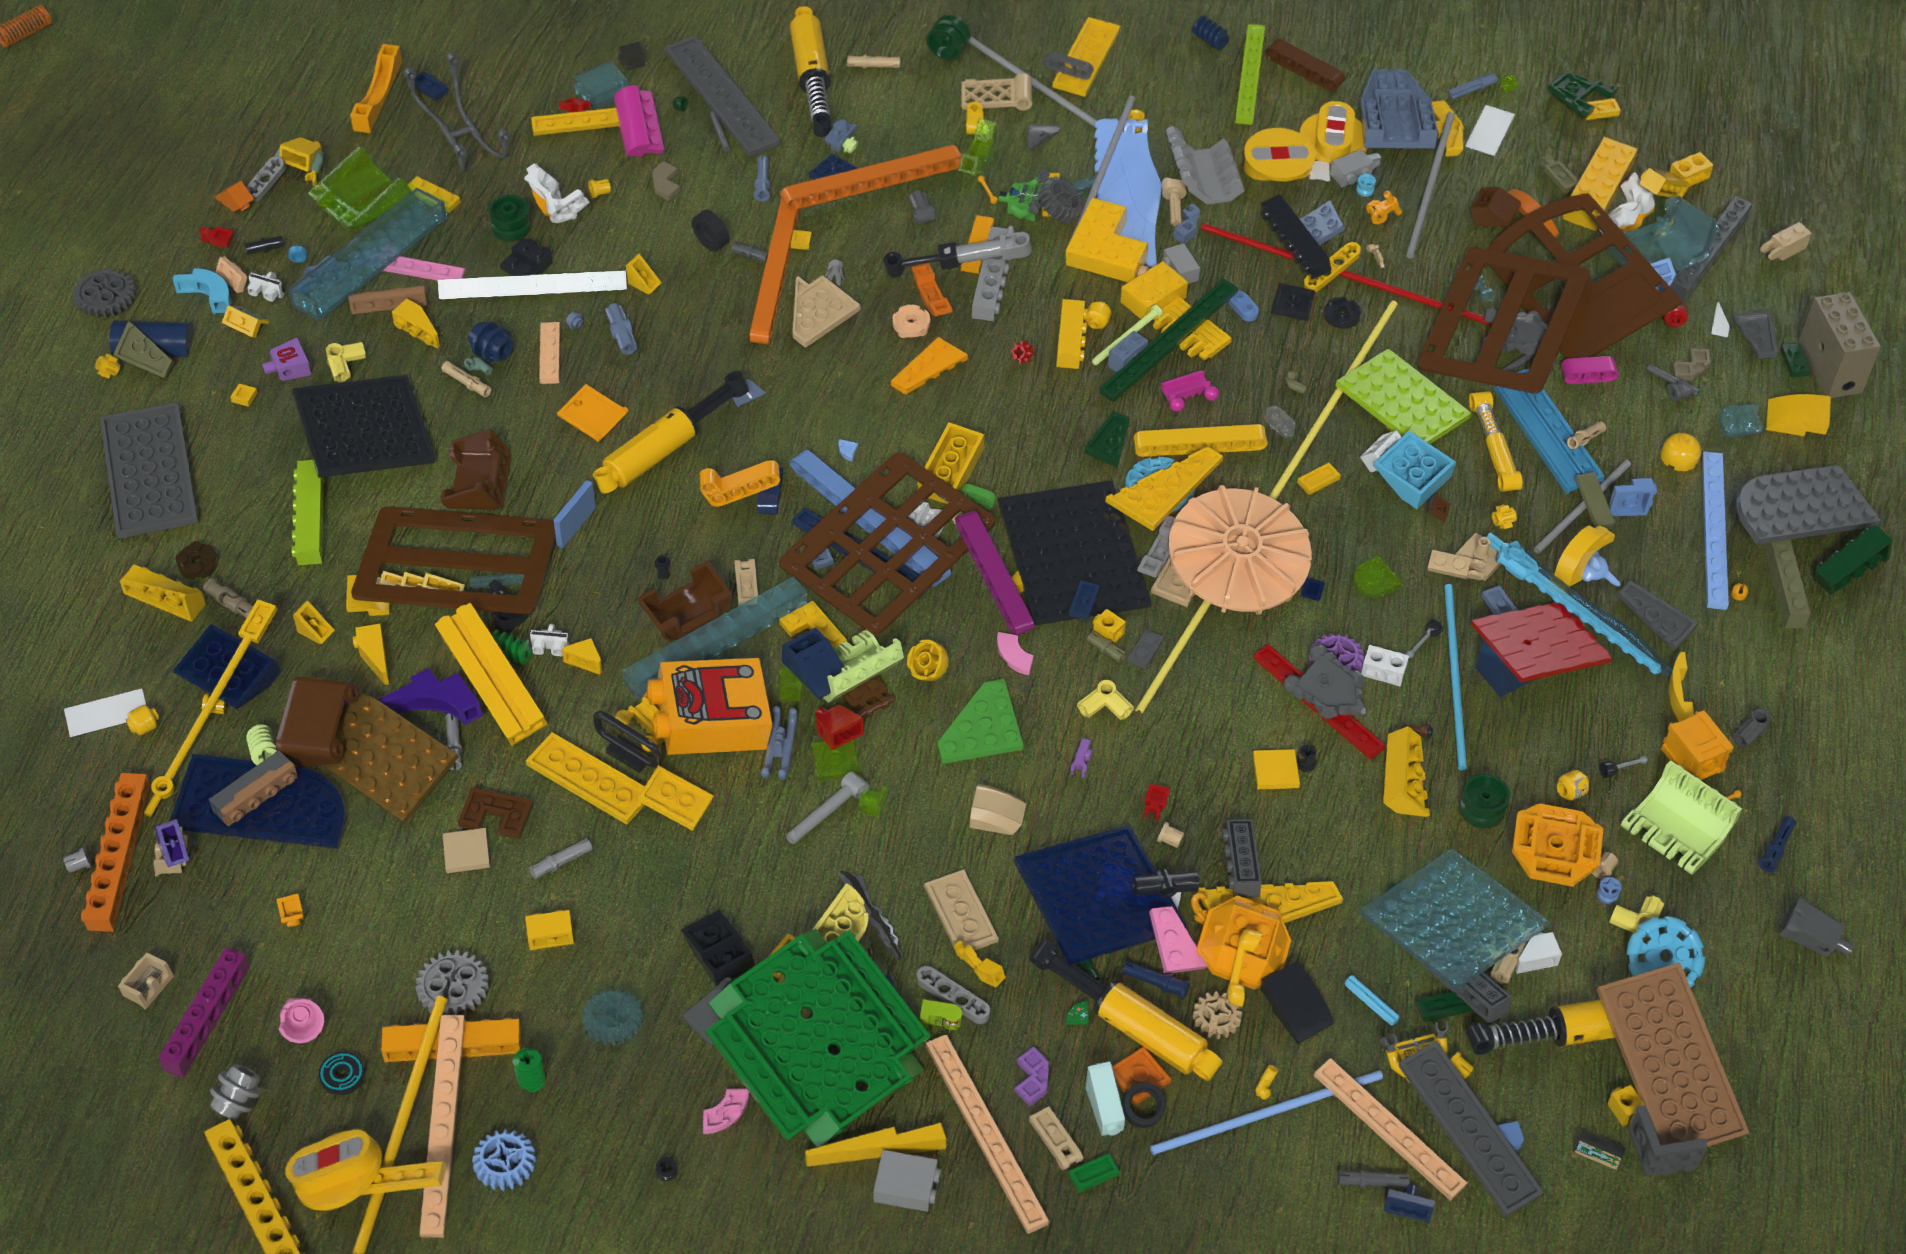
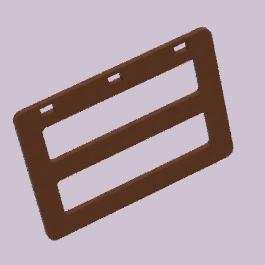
(1459, 294)
(380, 552)

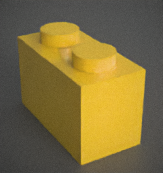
(549, 929)

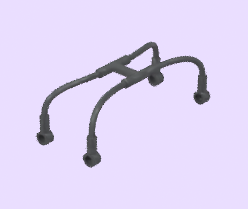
(459, 149)

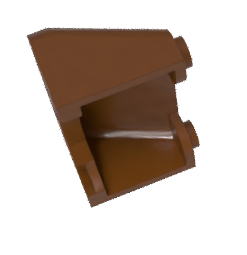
(480, 472)
(312, 720)

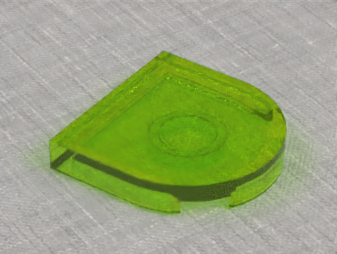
(1375, 578)

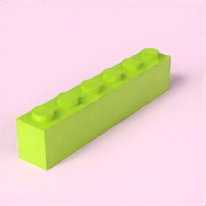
(309, 514)

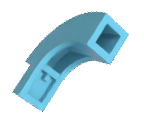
(207, 283)

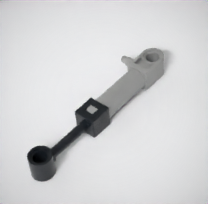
(950, 255)

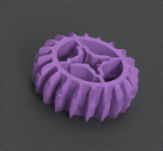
(1346, 650)

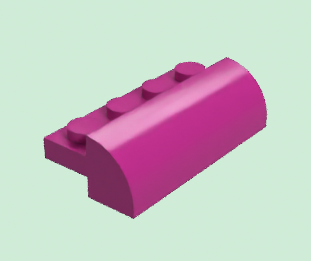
(638, 121)

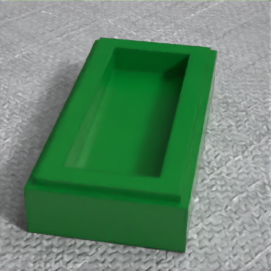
(1093, 1173)

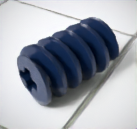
(1210, 32)

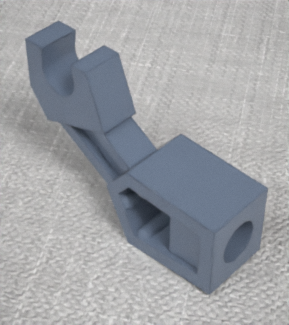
(1187, 229)

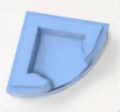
(848, 449)

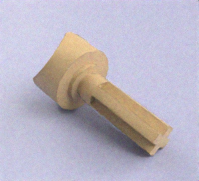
(1174, 191)

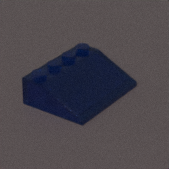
(210, 657)

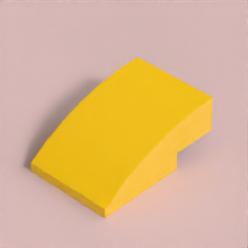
(1798, 414)

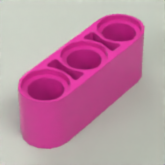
(1589, 370)

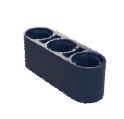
(769, 499)

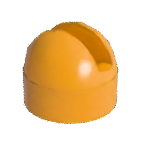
(1735, 591)

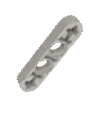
(955, 992)

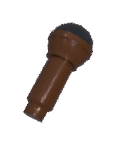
(1424, 731)

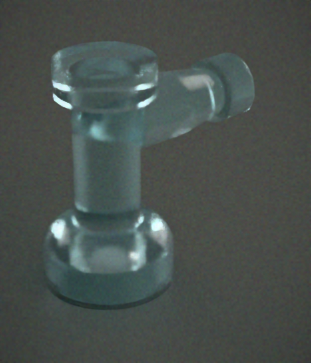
(1486, 294)

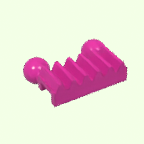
(1185, 386)

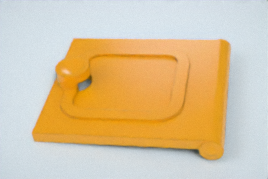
(595, 414)

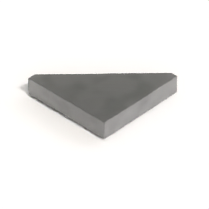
(1039, 134)

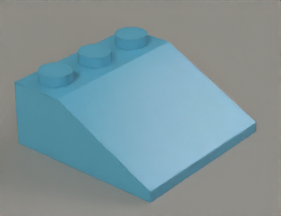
(1414, 469)

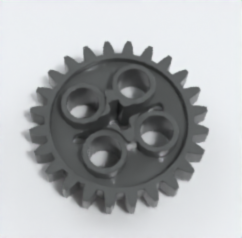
(104, 292)

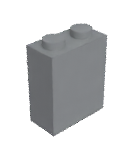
(906, 1181)

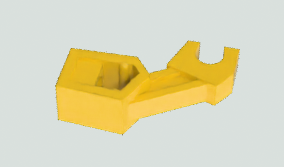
(987, 971)

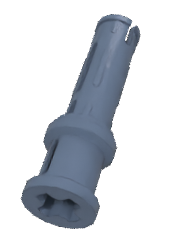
(762, 183)

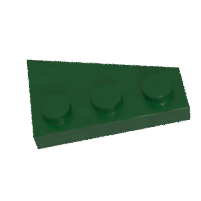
(1109, 440)

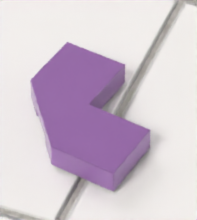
(1036, 1084)

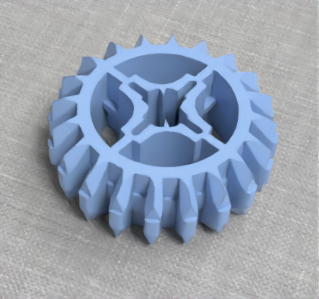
(486, 1164)

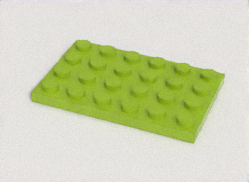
(1403, 397)

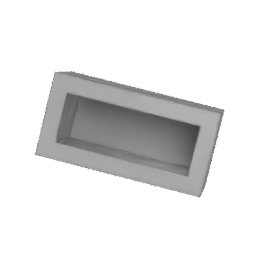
(1182, 262)

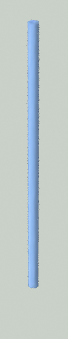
(1257, 1115)

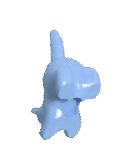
(1597, 569)

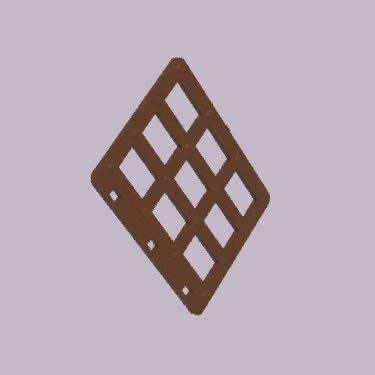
(858, 502)

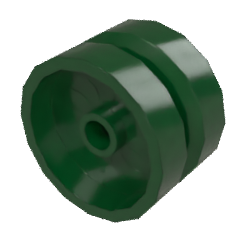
(948, 37)
(510, 218)
(1484, 800)

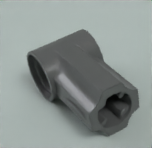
(921, 209)
(1752, 729)

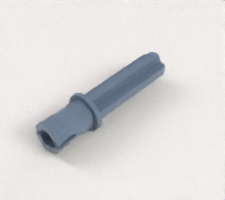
(1477, 84)

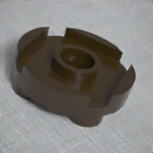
(194, 552)

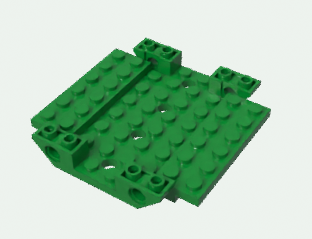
(787, 1057)

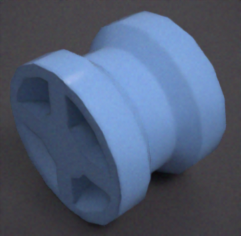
(1613, 887)

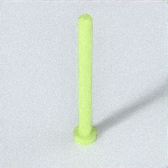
(1155, 312)

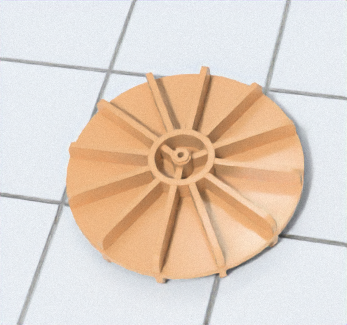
(1240, 550)

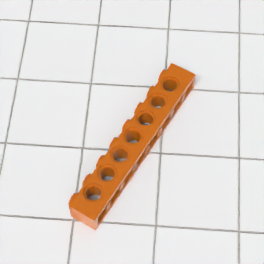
(129, 799)

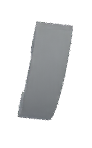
(1159, 552)

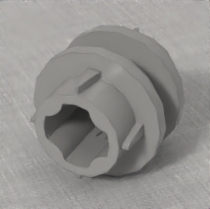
(235, 1091)

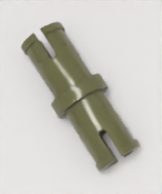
(1106, 646)

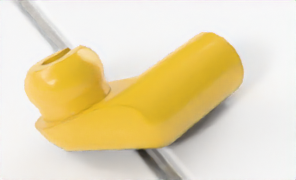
(1265, 1081)

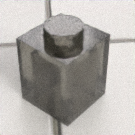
(631, 56)

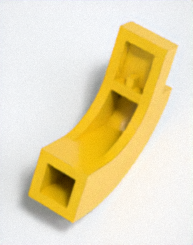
(1579, 551)

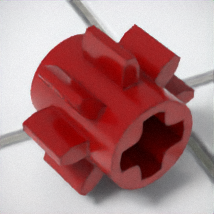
(1027, 352)

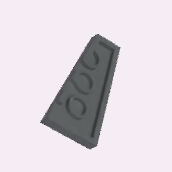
(1661, 617)

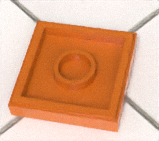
(1139, 1068)

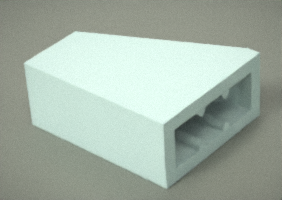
(1105, 1099)

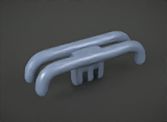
(779, 745)

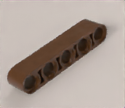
(1305, 65)

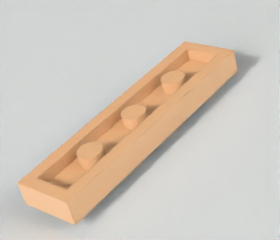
(549, 352)

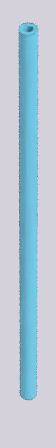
(1457, 703)

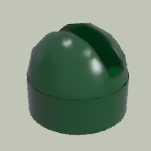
(680, 103)

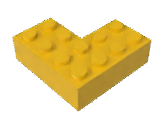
(1100, 246)

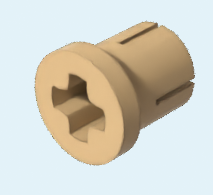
(1170, 835)
(1607, 864)

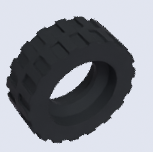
(710, 230)

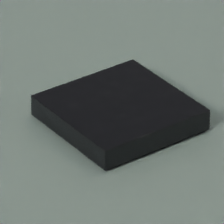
(1293, 302)

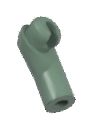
(478, 364)

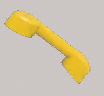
(1247, 942)

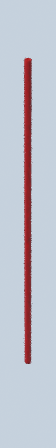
(1346, 274)

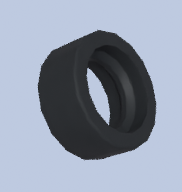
(1156, 1093)

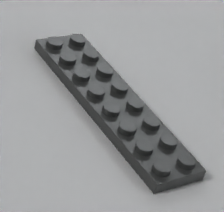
(1470, 1129)

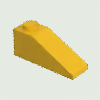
(371, 649)

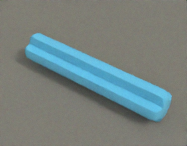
(1372, 1000)

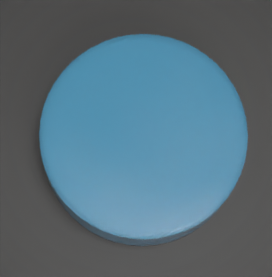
(297, 254)

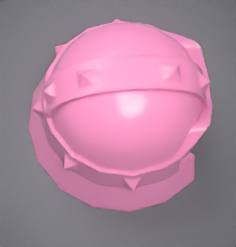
(301, 1020)

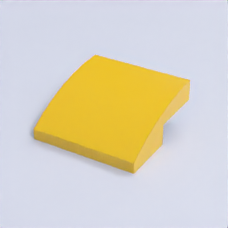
(373, 608)

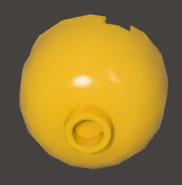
(1681, 451)
(928, 660)

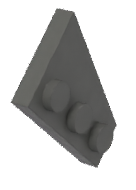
(1758, 332)

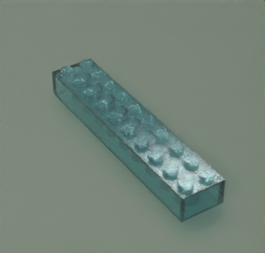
(367, 254)

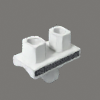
(266, 284)
(548, 639)

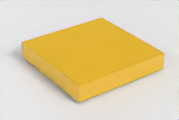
(1276, 769)

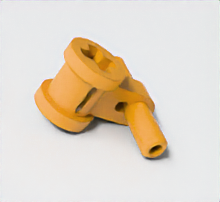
(1383, 208)

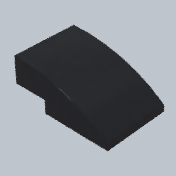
(718, 947)
(1297, 1002)

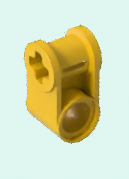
(974, 112)

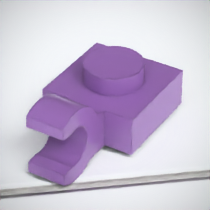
(1083, 754)

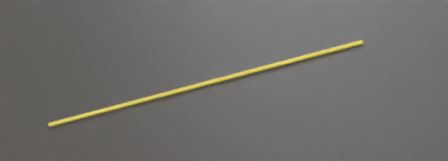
(1274, 494)

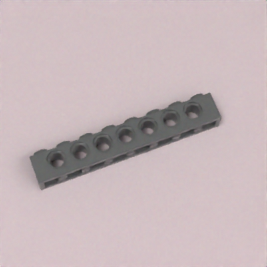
(1728, 225)

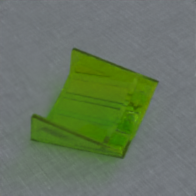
(357, 191)

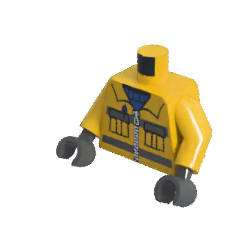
(1400, 1051)

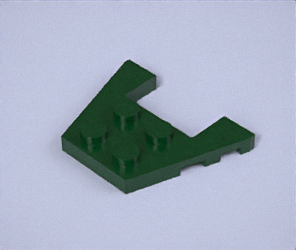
(1575, 88)

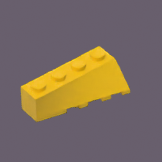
(162, 592)
(1404, 774)

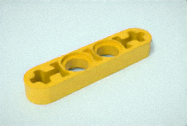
(1336, 269)

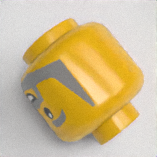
(1573, 785)

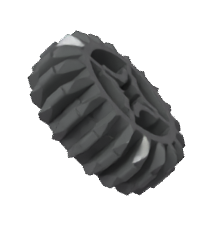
(1060, 200)

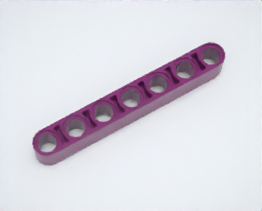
(994, 573)

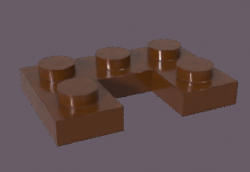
(512, 808)

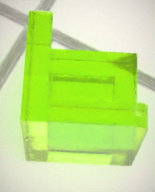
(788, 686)
(873, 802)

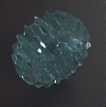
(605, 1027)

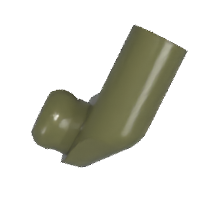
(1293, 384)

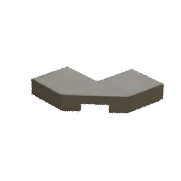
(662, 183)
(1698, 363)

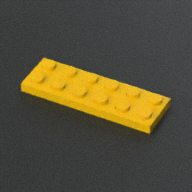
(1090, 46)
(587, 777)

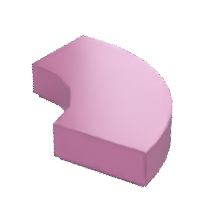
(1013, 654)
(726, 1112)

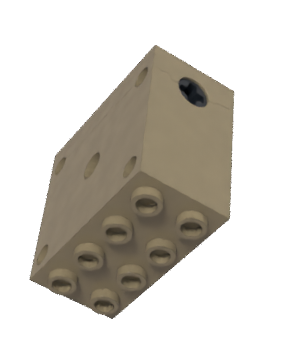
(1839, 345)

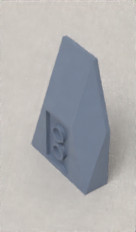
(1397, 112)

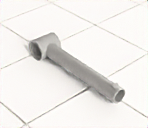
(851, 786)

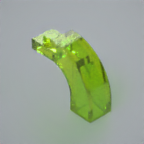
(980, 150)

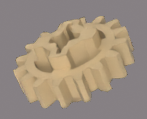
(1216, 1015)

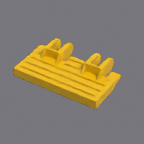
(1205, 338)

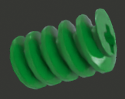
(513, 649)
(529, 1069)

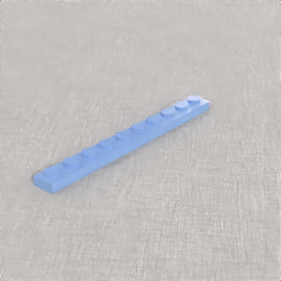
(1714, 531)

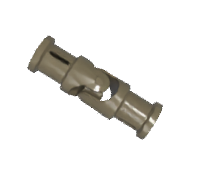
(227, 597)

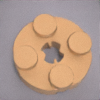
(911, 329)

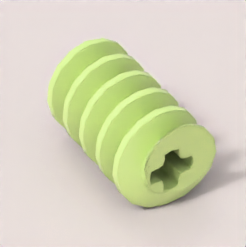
(260, 743)

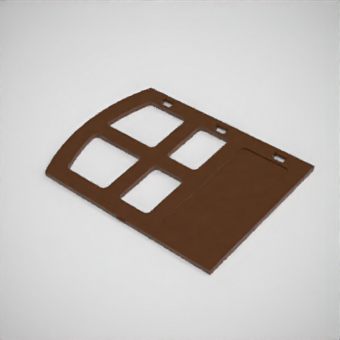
(1609, 306)

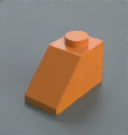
(235, 197)

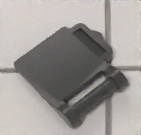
(701, 1015)

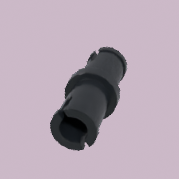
(264, 245)

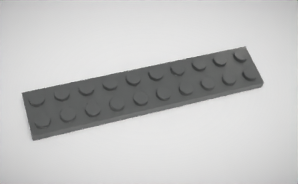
(722, 96)

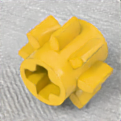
(107, 366)
(1504, 516)

